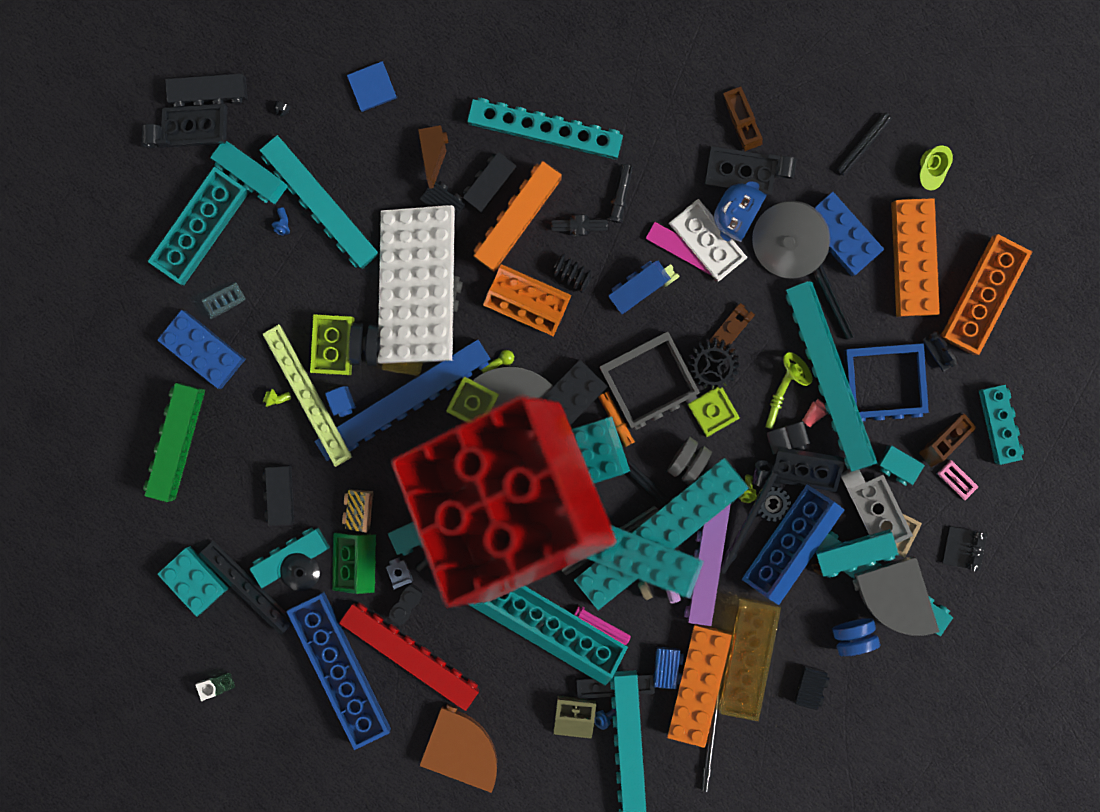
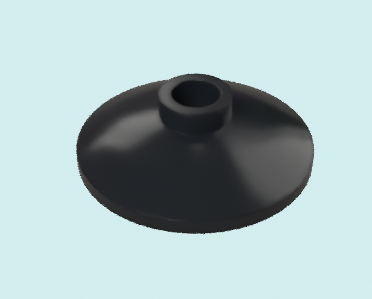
(310, 570)

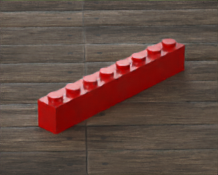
(410, 656)

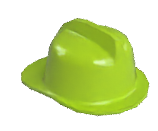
(935, 166)

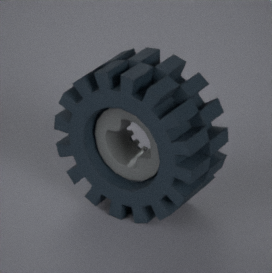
(782, 506)

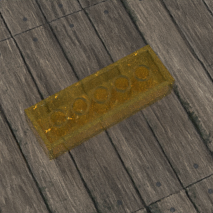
(749, 659)

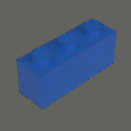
(639, 286)

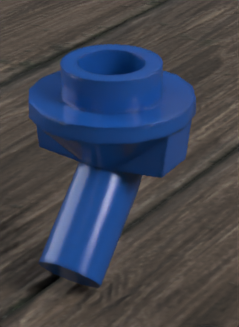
(281, 227)
(603, 720)

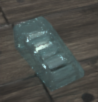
(213, 298)

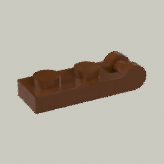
(732, 327)

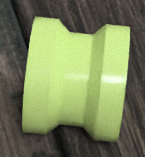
(669, 269)

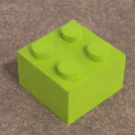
(471, 400)

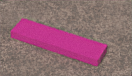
(674, 244)

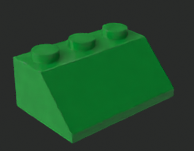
(354, 562)

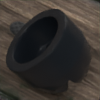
(279, 106)

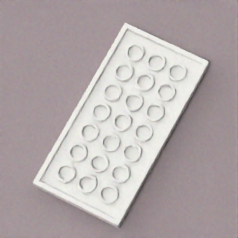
(416, 284)

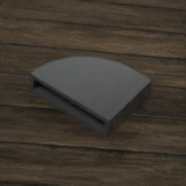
(513, 383)
(898, 597)

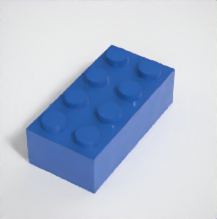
(849, 239)
(201, 349)

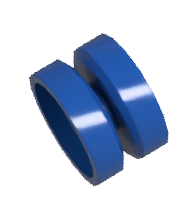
(856, 637)

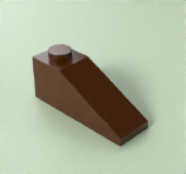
(433, 151)
(947, 440)

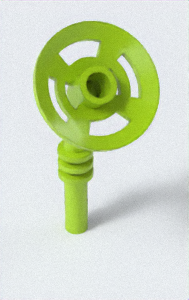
(794, 372)

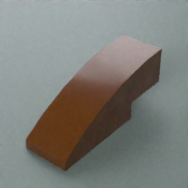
(743, 119)

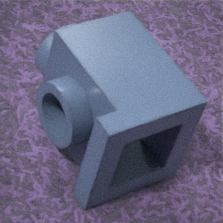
(406, 576)

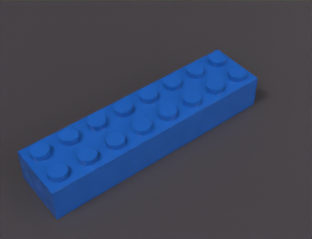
(339, 670)

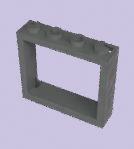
(673, 404)

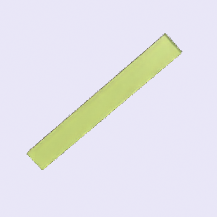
(307, 395)

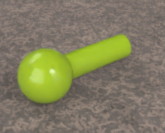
(506, 357)

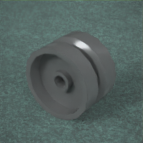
(689, 461)

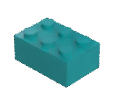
(601, 449)
(193, 581)

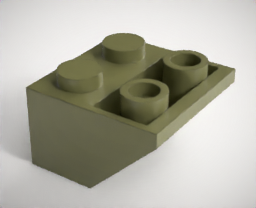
(574, 717)

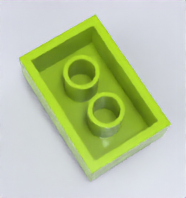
(331, 344)

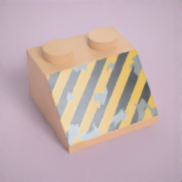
(358, 510)

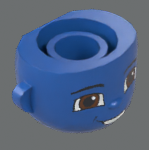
(738, 210)

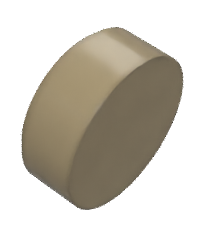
(645, 590)

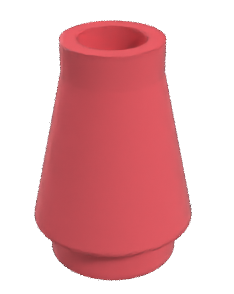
(815, 413)

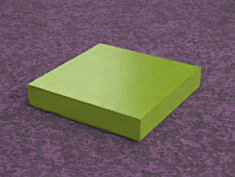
(713, 411)

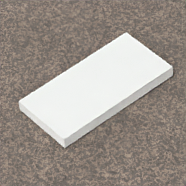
(702, 236)

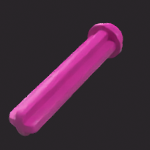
(603, 626)

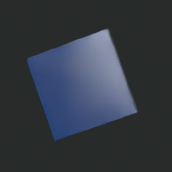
(372, 86)

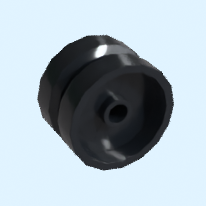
(361, 344)

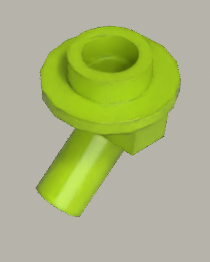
(271, 398)
(749, 495)

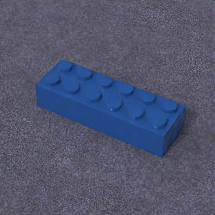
(793, 544)

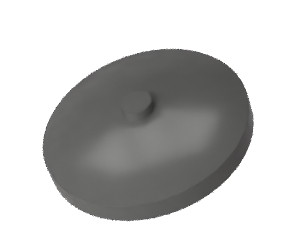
(791, 239)

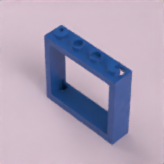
(895, 413)

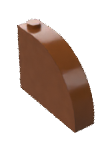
(461, 750)

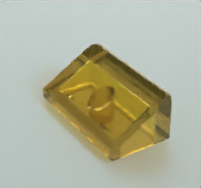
(412, 368)

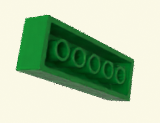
(174, 442)

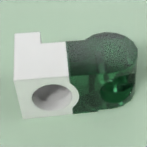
(215, 686)

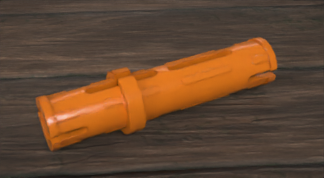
(612, 410)

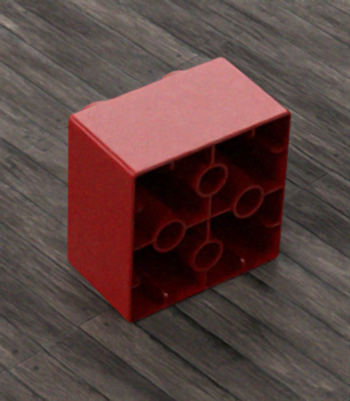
(503, 501)

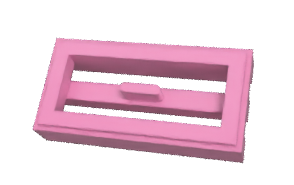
(945, 468)

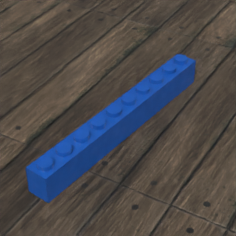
(411, 396)

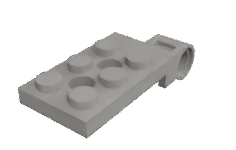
(874, 492)

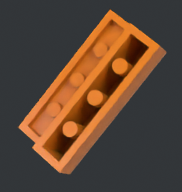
(527, 300)

